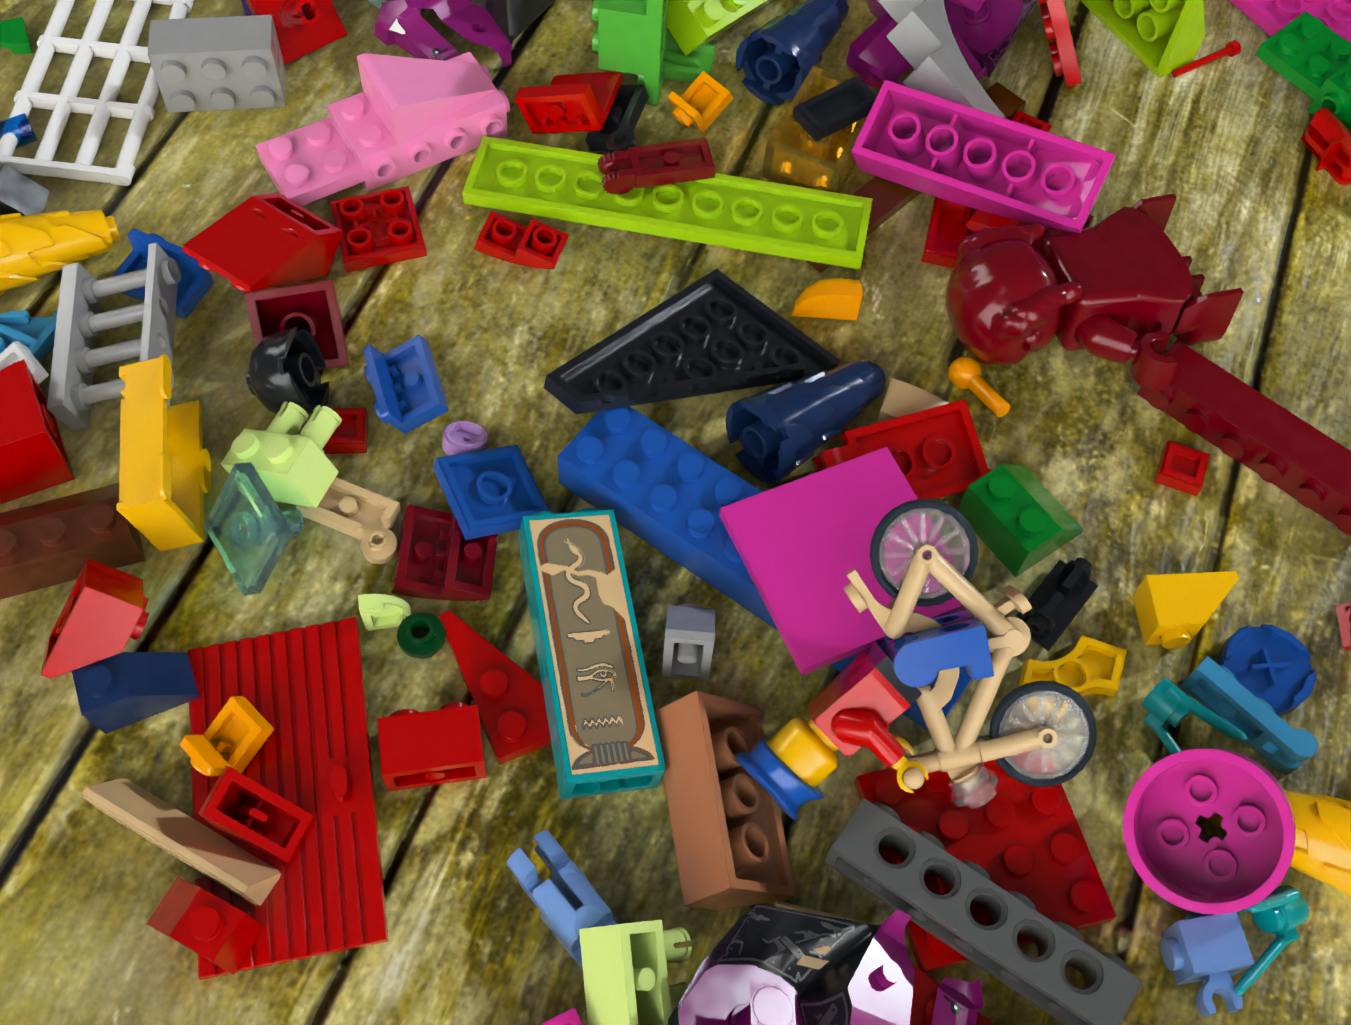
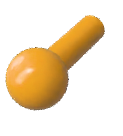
(967, 374)

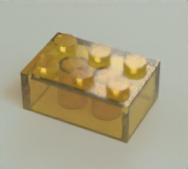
(797, 158)

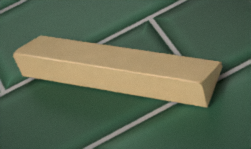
(184, 838)

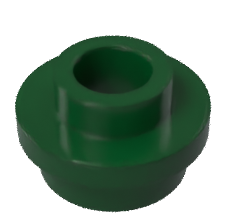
(421, 647)

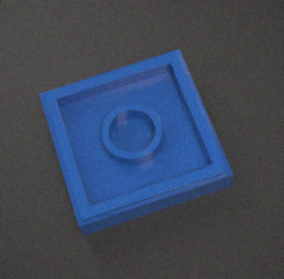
(489, 490)

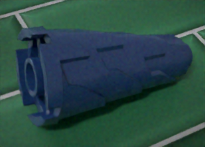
(787, 48)
(795, 418)

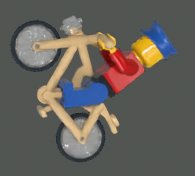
(1037, 732)

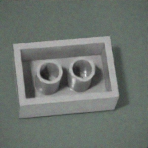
(217, 63)

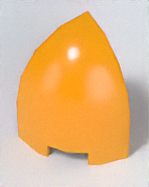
(830, 300)

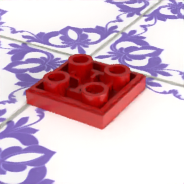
(378, 228)

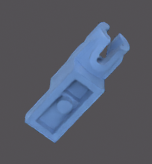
(565, 900)

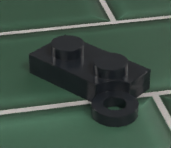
(621, 121)

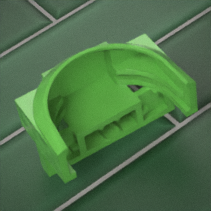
(636, 41)

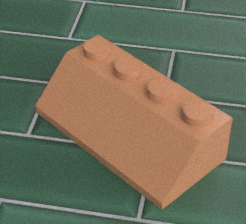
(720, 817)

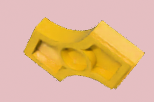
(1087, 669)

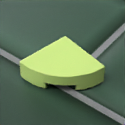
(382, 610)

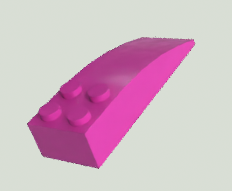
(980, 159)

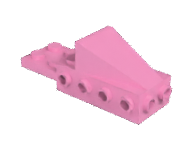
(400, 124)

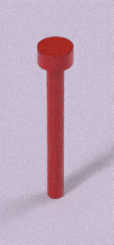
(1231, 49)

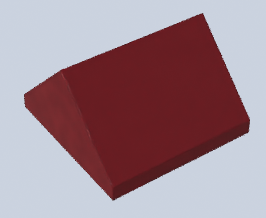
(303, 306)

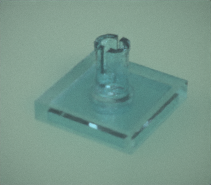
(250, 528)

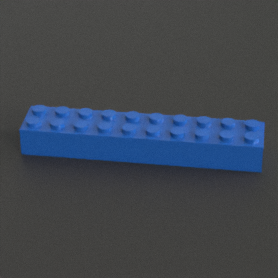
(674, 504)

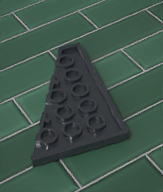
(690, 346)

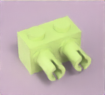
(290, 463)
(629, 974)

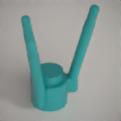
(1173, 705)
(1277, 915)

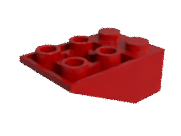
(266, 244)

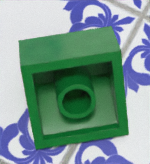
(1017, 517)

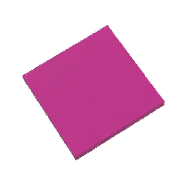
(804, 541)

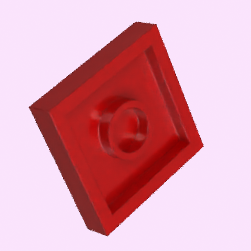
(301, 24)

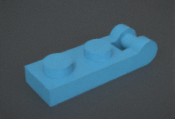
(1265, 731)

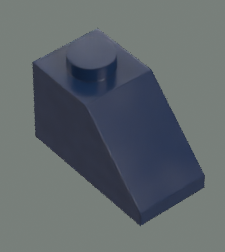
(133, 687)

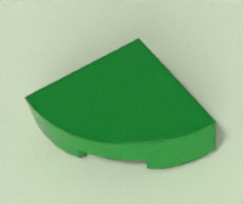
(15, 36)

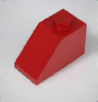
(206, 925)

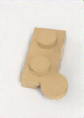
(359, 515)

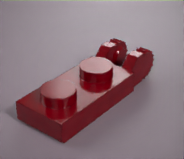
(656, 165)

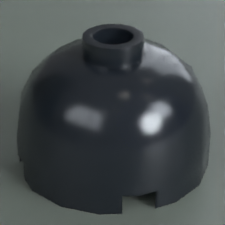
(286, 370)

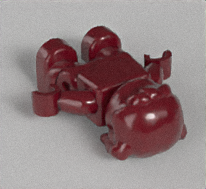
(1097, 290)

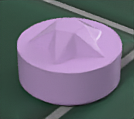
(464, 438)

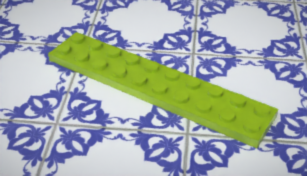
(709, 211)

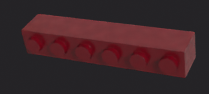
(1258, 434)

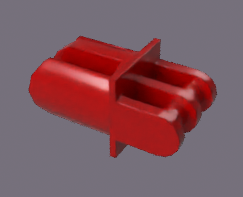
(1330, 144)

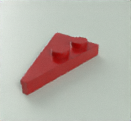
(506, 695)

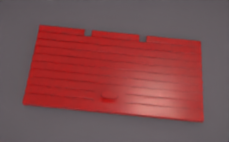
(320, 760)

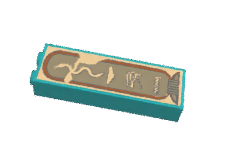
(589, 654)

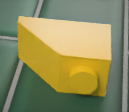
(1178, 605)

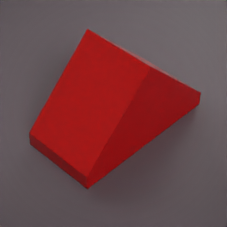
(255, 815)

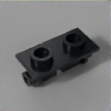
(1058, 601)

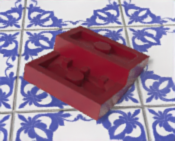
(438, 560)

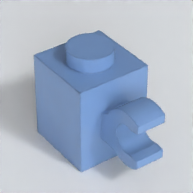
(1209, 952)

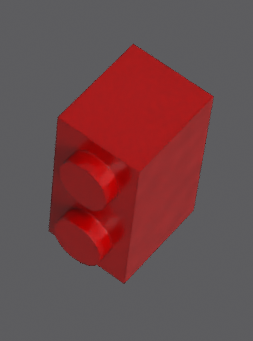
(431, 746)

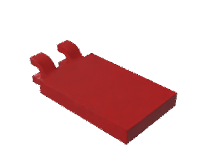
(932, 448)

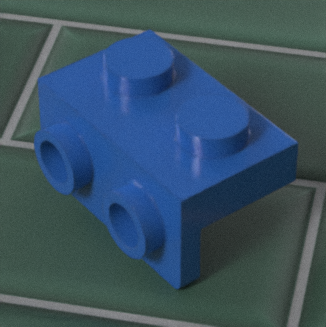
(194, 279)
(405, 384)

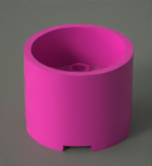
(1217, 872)

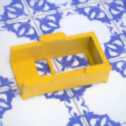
(161, 458)

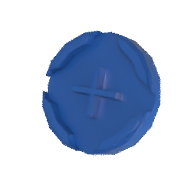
(1270, 665)

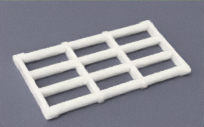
(101, 108)

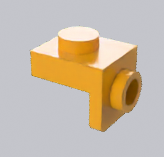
(700, 102)
(229, 740)

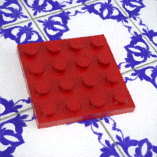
(1019, 838)

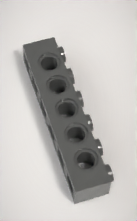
(993, 948)

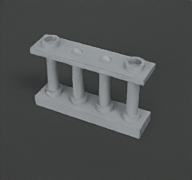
(80, 323)

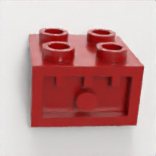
(569, 102)

